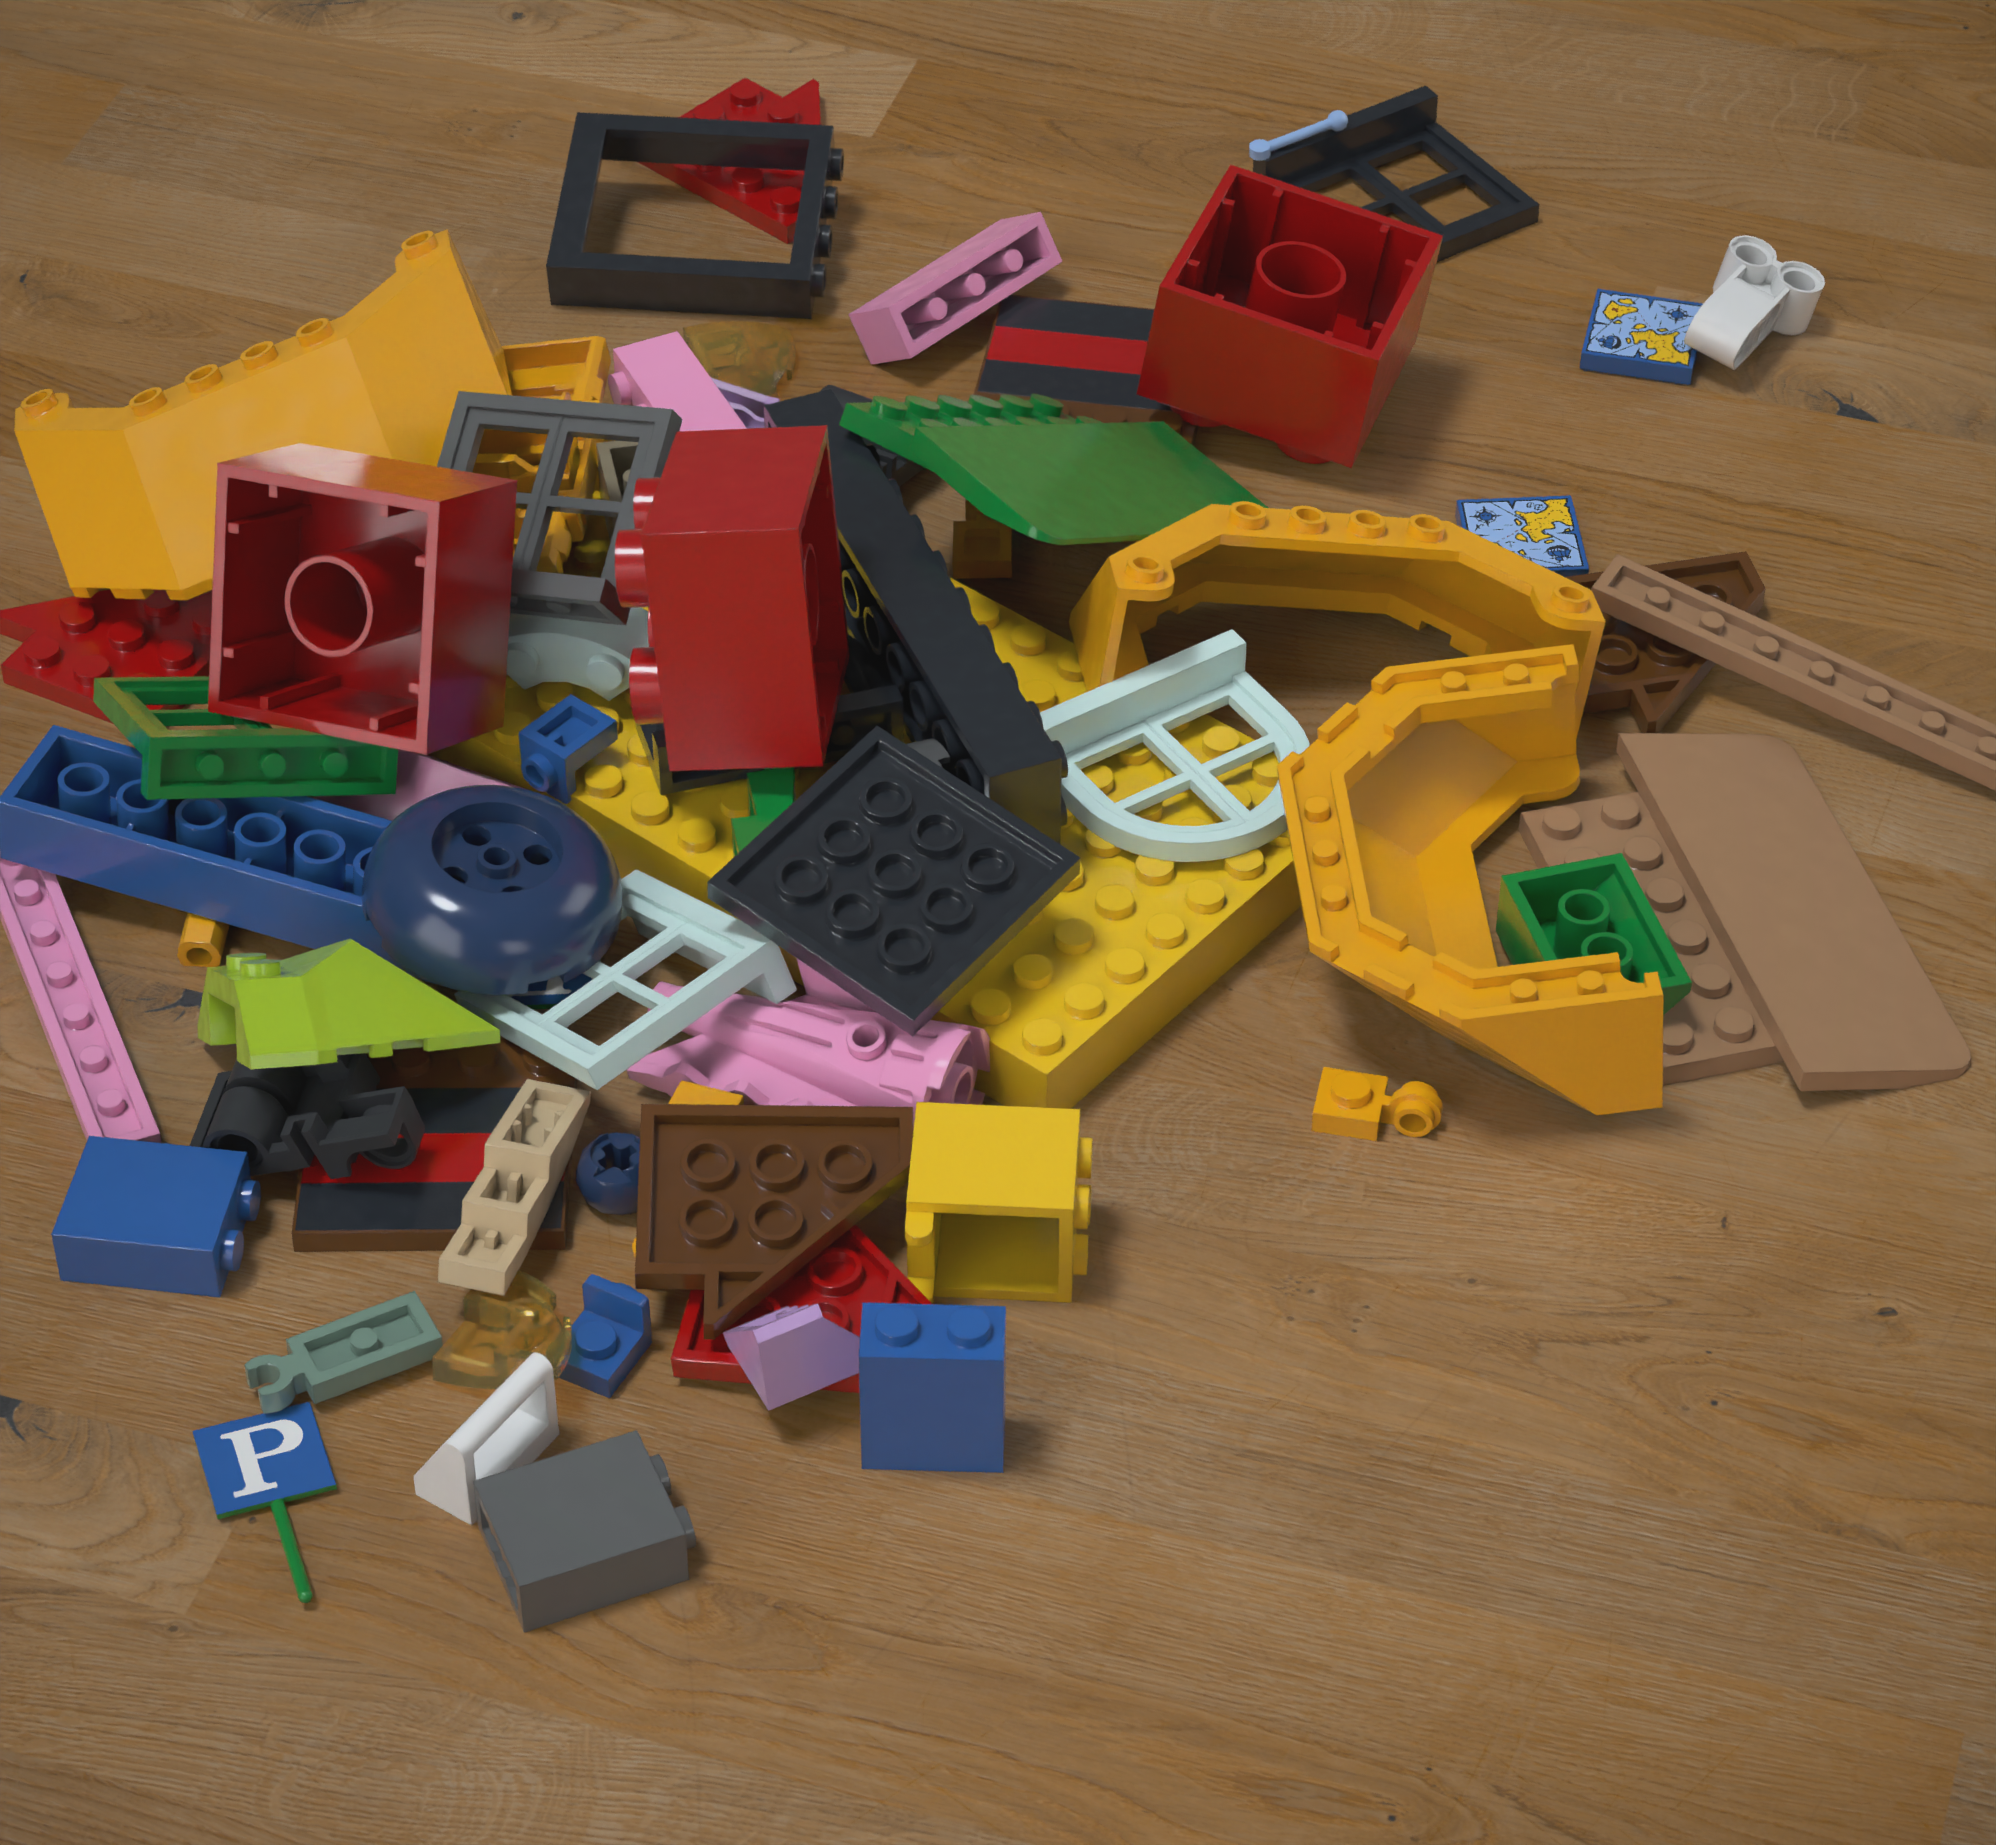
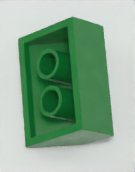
(1587, 912)

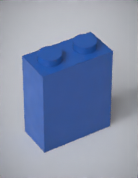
(155, 1216)
(932, 1387)

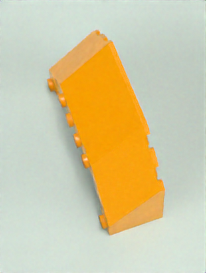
(138, 482)
(1335, 562)
(1390, 883)

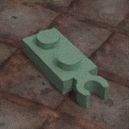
(347, 1353)

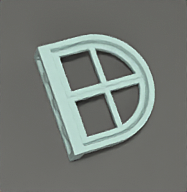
(1144, 710)

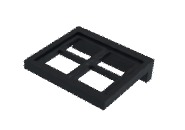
(1391, 132)

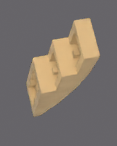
(515, 1186)

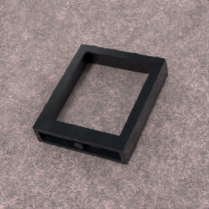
(695, 283)

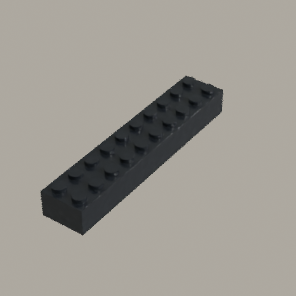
(925, 633)

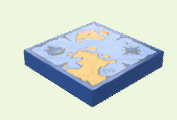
(1640, 337)
(1532, 527)

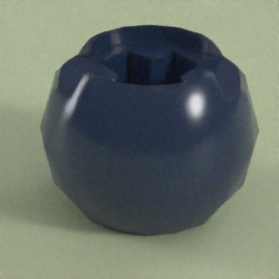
(610, 1173)

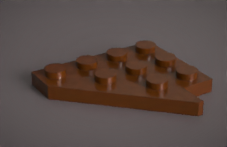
(1650, 672)
(756, 1193)

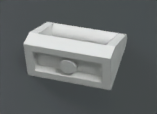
(497, 1437)

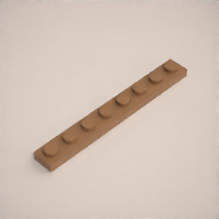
(1799, 669)

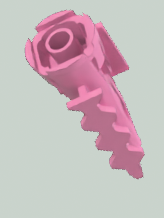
(819, 1053)

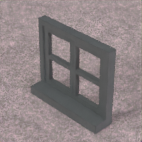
(554, 593)

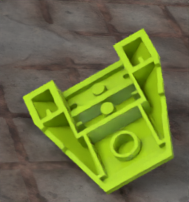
(328, 1006)

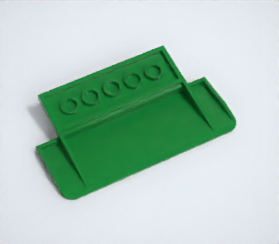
(1047, 470)

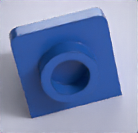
(563, 743)
(608, 1336)

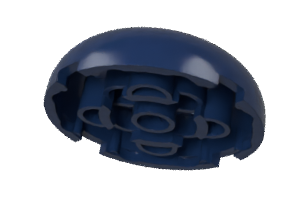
(533, 899)

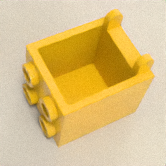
(997, 1202)

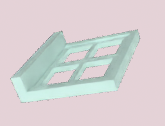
(673, 923)

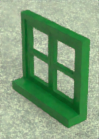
(234, 761)

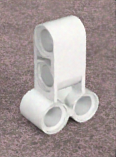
(1751, 300)

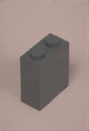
(583, 1530)

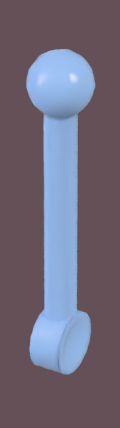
(1261, 149)

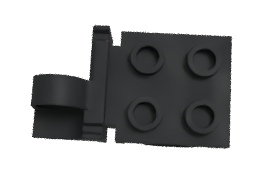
(308, 1111)

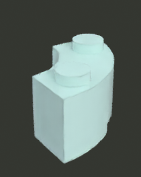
(575, 651)

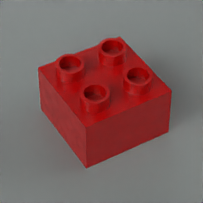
(1288, 317)
(361, 596)
(739, 597)

